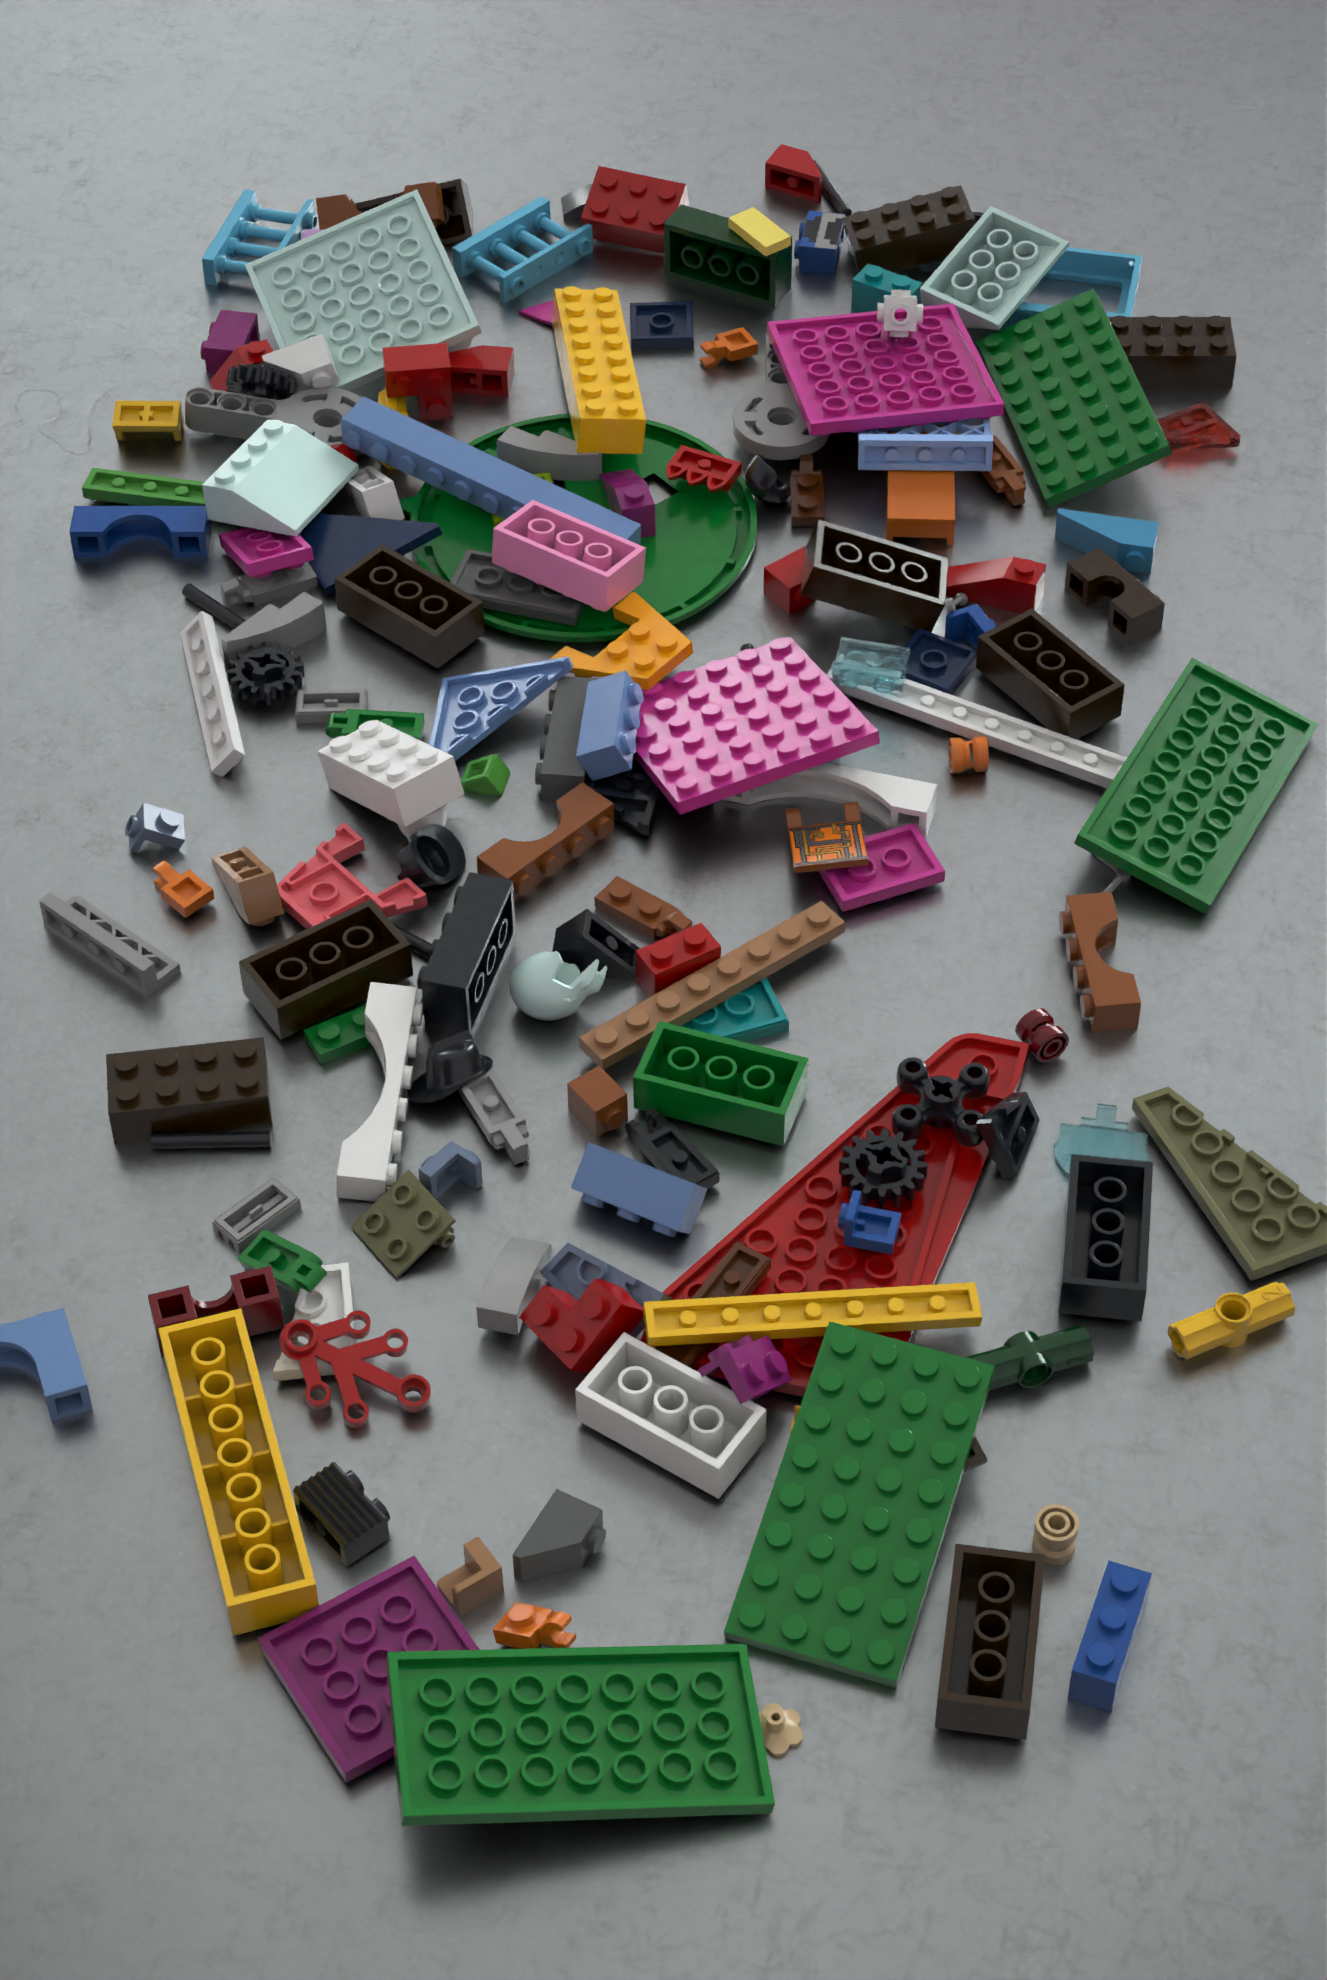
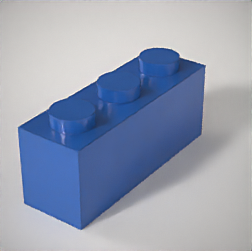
(1109, 1636)

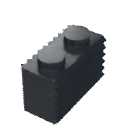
(342, 1513)

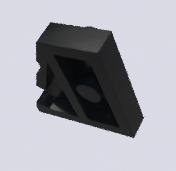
(633, 798)
(1009, 1131)

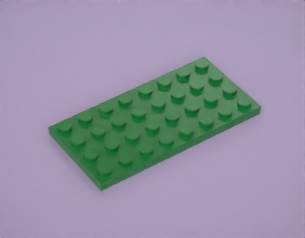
(1073, 398)
(1197, 785)
(860, 1504)
(576, 1734)

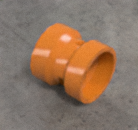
(968, 754)

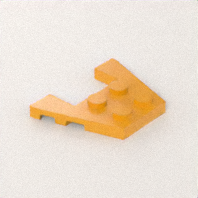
(645, 650)

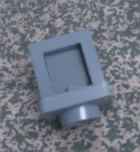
(155, 825)
(449, 1166)

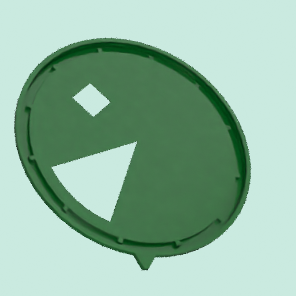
(689, 563)

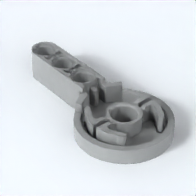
(244, 414)
(770, 419)

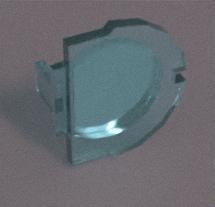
(1099, 1138)

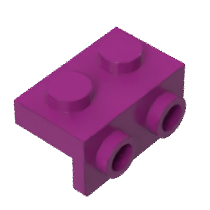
(749, 1367)

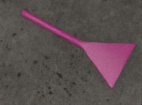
(541, 312)

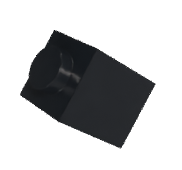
(590, 938)

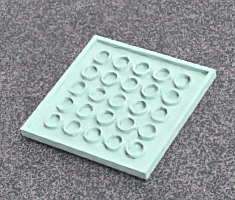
(365, 289)

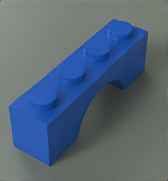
(102, 529)

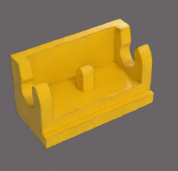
(148, 417)

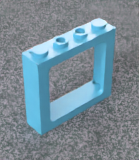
(1094, 268)

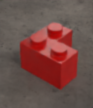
(421, 373)
(584, 1328)

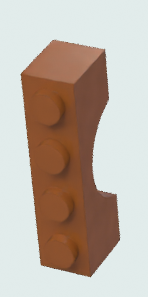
(340, 208)
(581, 822)
(1107, 995)

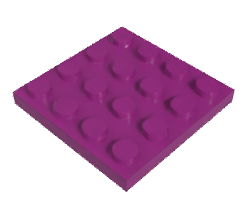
(338, 1654)

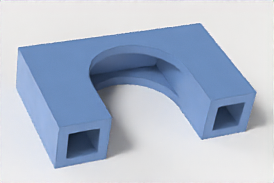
(48, 1352)

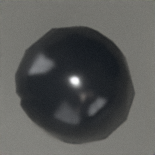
(764, 483)

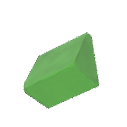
(486, 775)

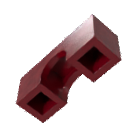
(250, 1290)

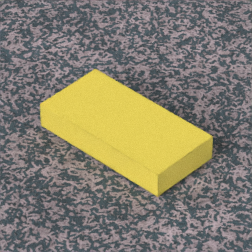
(759, 231)

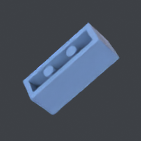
(609, 725)
(638, 1190)

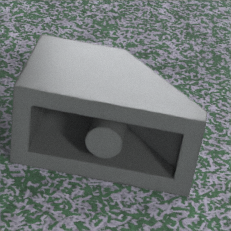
(559, 1538)

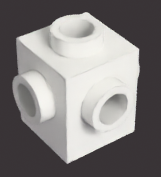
(897, 300)

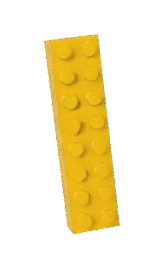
(598, 371)
(238, 1472)

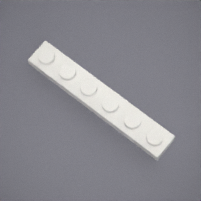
(212, 694)

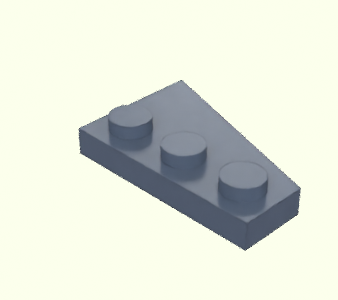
(575, 1269)

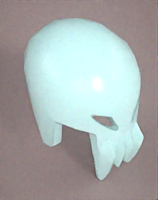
(552, 988)

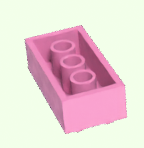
(568, 555)

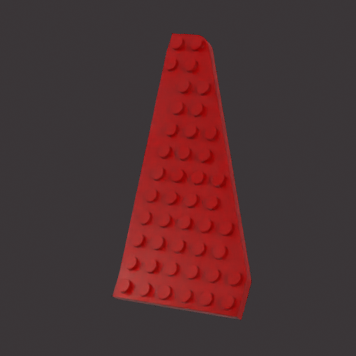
(801, 1219)

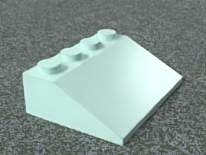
(993, 269)
(277, 480)

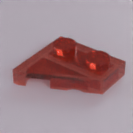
(1198, 429)

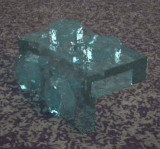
(871, 665)

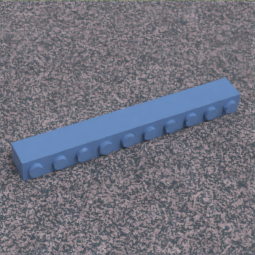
(465, 469)

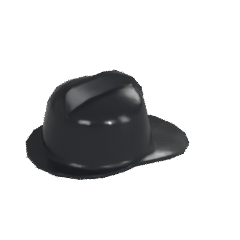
(431, 857)
(449, 1067)

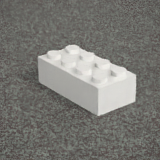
(391, 772)
(670, 1415)

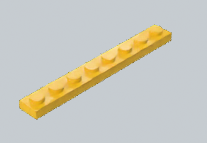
(810, 1312)

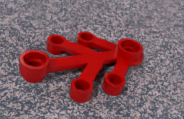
(349, 1362)

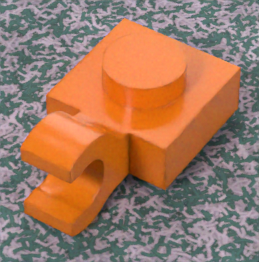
(730, 344)
(184, 891)
(530, 1625)

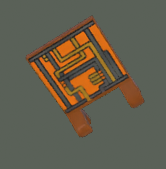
(827, 844)

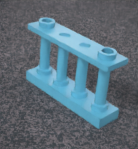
(240, 226)
(512, 231)

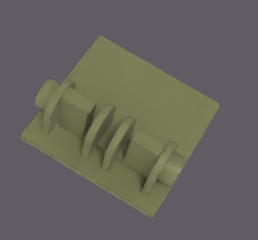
(404, 1224)

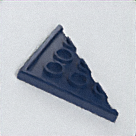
(344, 540)

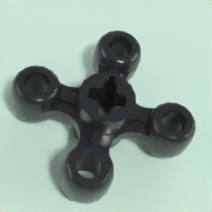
(940, 1101)

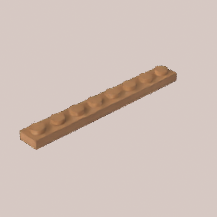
(712, 984)

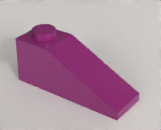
(630, 498)

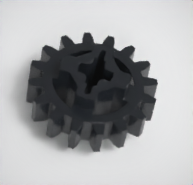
(260, 381)
(266, 673)
(883, 1168)

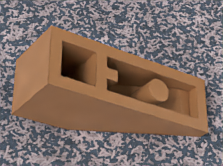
(249, 885)

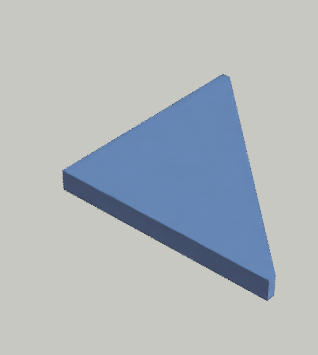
(482, 701)

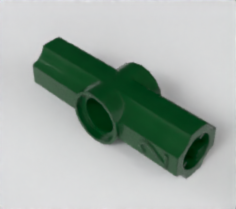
(1034, 1359)

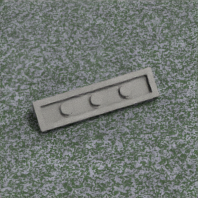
(110, 950)

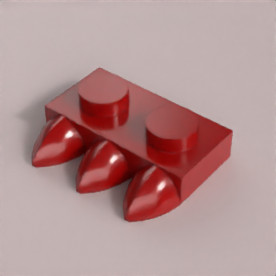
(704, 469)

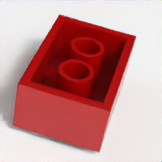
(631, 208)

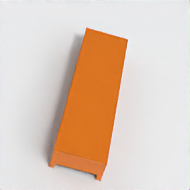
(920, 503)

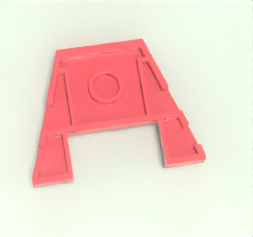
(326, 888)

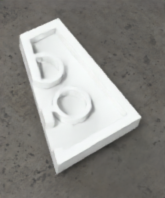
(326, 1303)

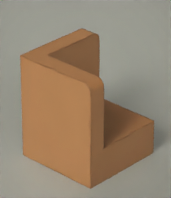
(475, 1581)

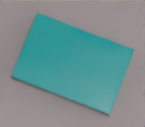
(744, 1016)

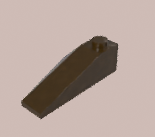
(457, 211)

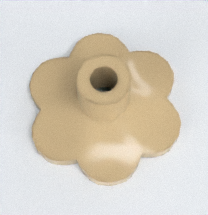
(780, 1729)

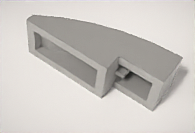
(548, 454)
(289, 626)
(512, 1285)

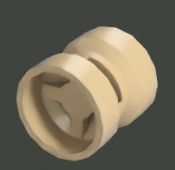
(1055, 1534)

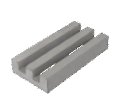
(317, 705)
(260, 1217)

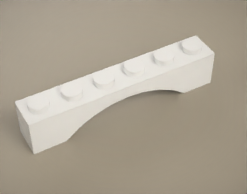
(883, 797)
(367, 1154)

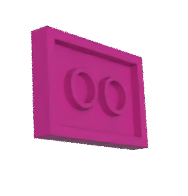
(264, 551)
(897, 865)

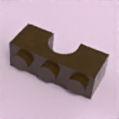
(1133, 607)

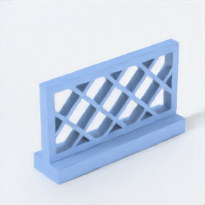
(929, 452)

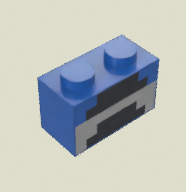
(820, 243)

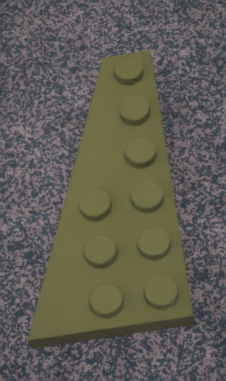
(1241, 1193)

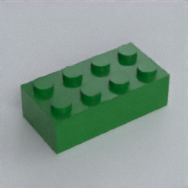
(721, 1083)

